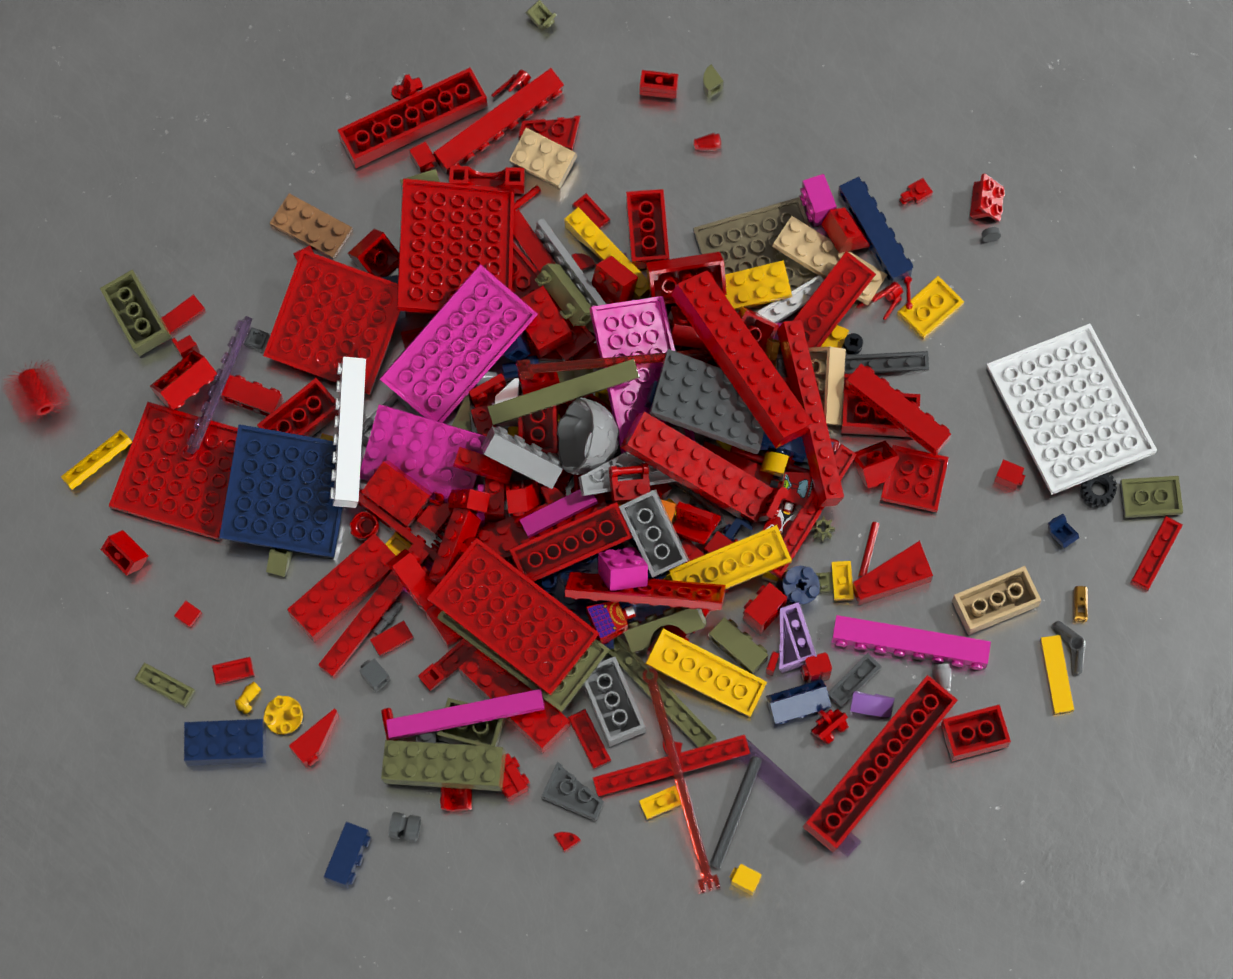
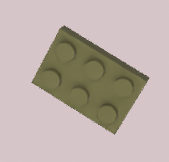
(1151, 496)

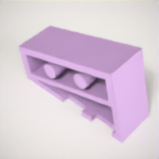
(794, 639)

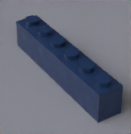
(874, 227)

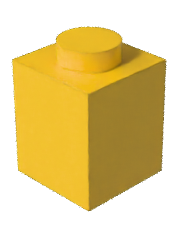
(745, 879)

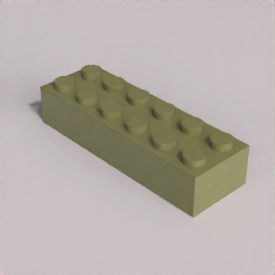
(443, 765)

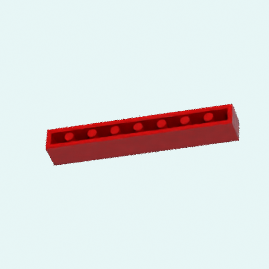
(499, 120)

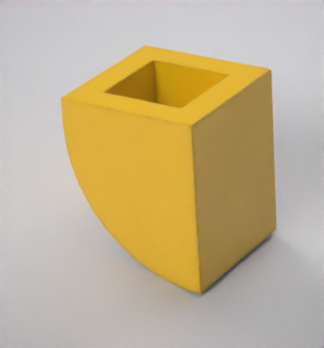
(774, 463)

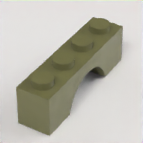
(641, 633)

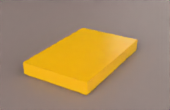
(931, 307)

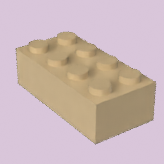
(996, 600)

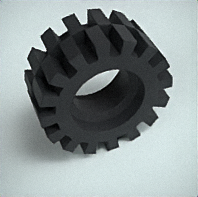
(1099, 500)

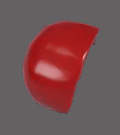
(364, 525)

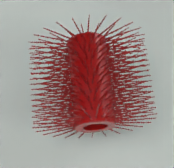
(35, 391)

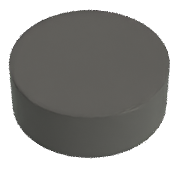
(991, 234)

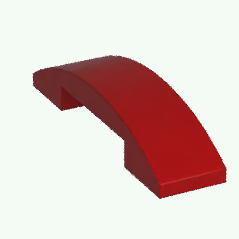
(447, 665)

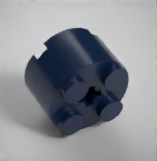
(808, 585)

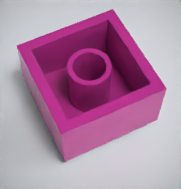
(817, 199)
(622, 568)

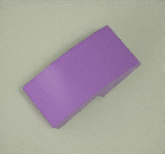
(872, 704)

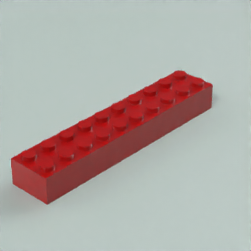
(741, 359)
(880, 763)

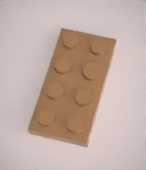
(311, 226)

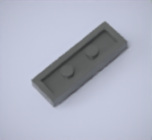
(854, 680)

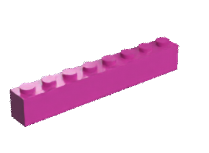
(911, 642)

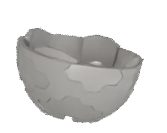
(586, 436)

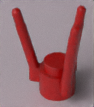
(519, 81)
(890, 292)

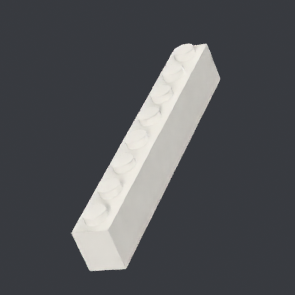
(349, 432)

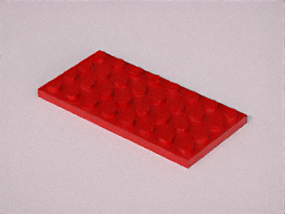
(513, 616)

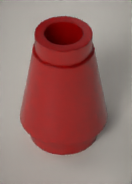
(708, 142)

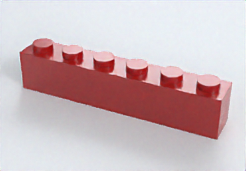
(898, 409)

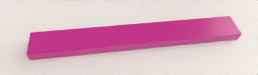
(465, 714)

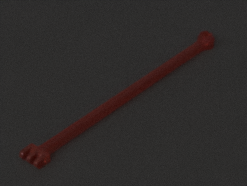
(527, 370)
(680, 782)

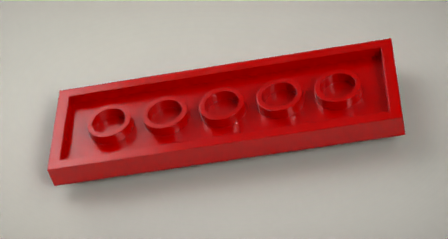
(833, 298)

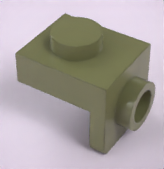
(541, 15)

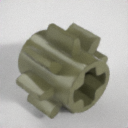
(827, 526)

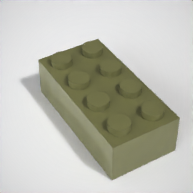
(135, 312)

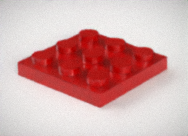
(916, 479)

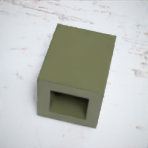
(712, 81)
(279, 561)

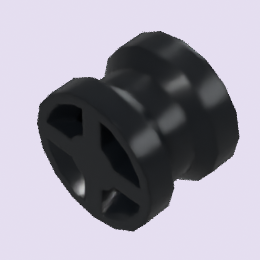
(853, 348)

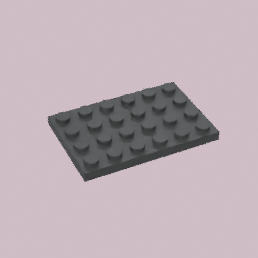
(705, 402)

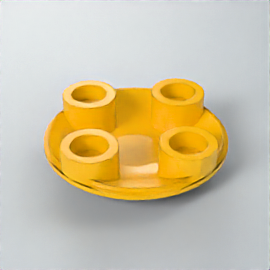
(283, 715)

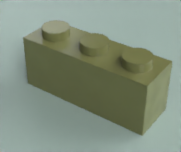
(738, 645)

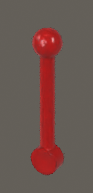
(908, 280)

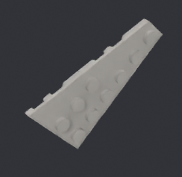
(598, 479)

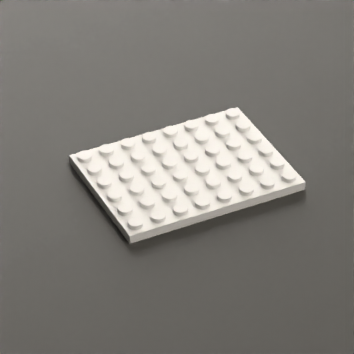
(1071, 409)

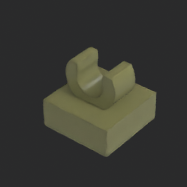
(826, 582)

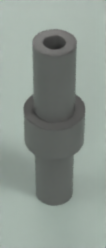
(387, 618)

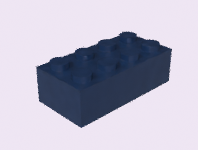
(225, 742)

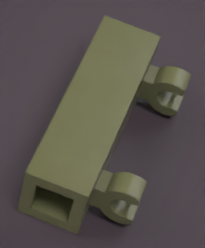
(565, 294)

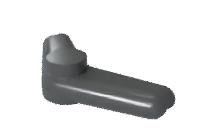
(1076, 644)

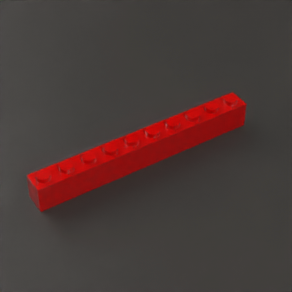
(805, 389)

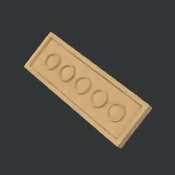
(819, 254)

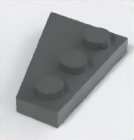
(570, 794)

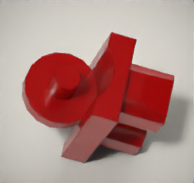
(407, 87)
(827, 723)

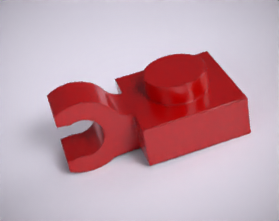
(918, 191)

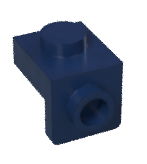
(739, 524)
(1062, 531)

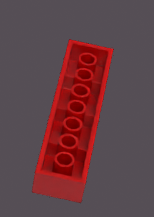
(412, 117)
(696, 467)

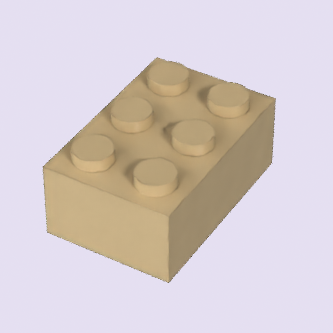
(543, 158)

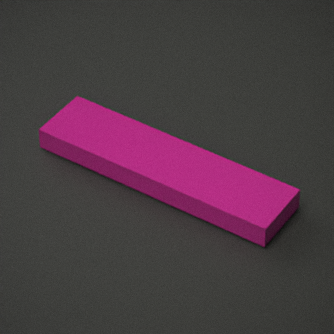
(556, 512)

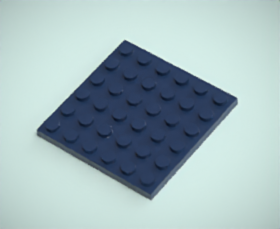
(281, 492)

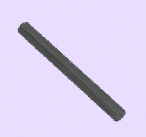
(735, 812)

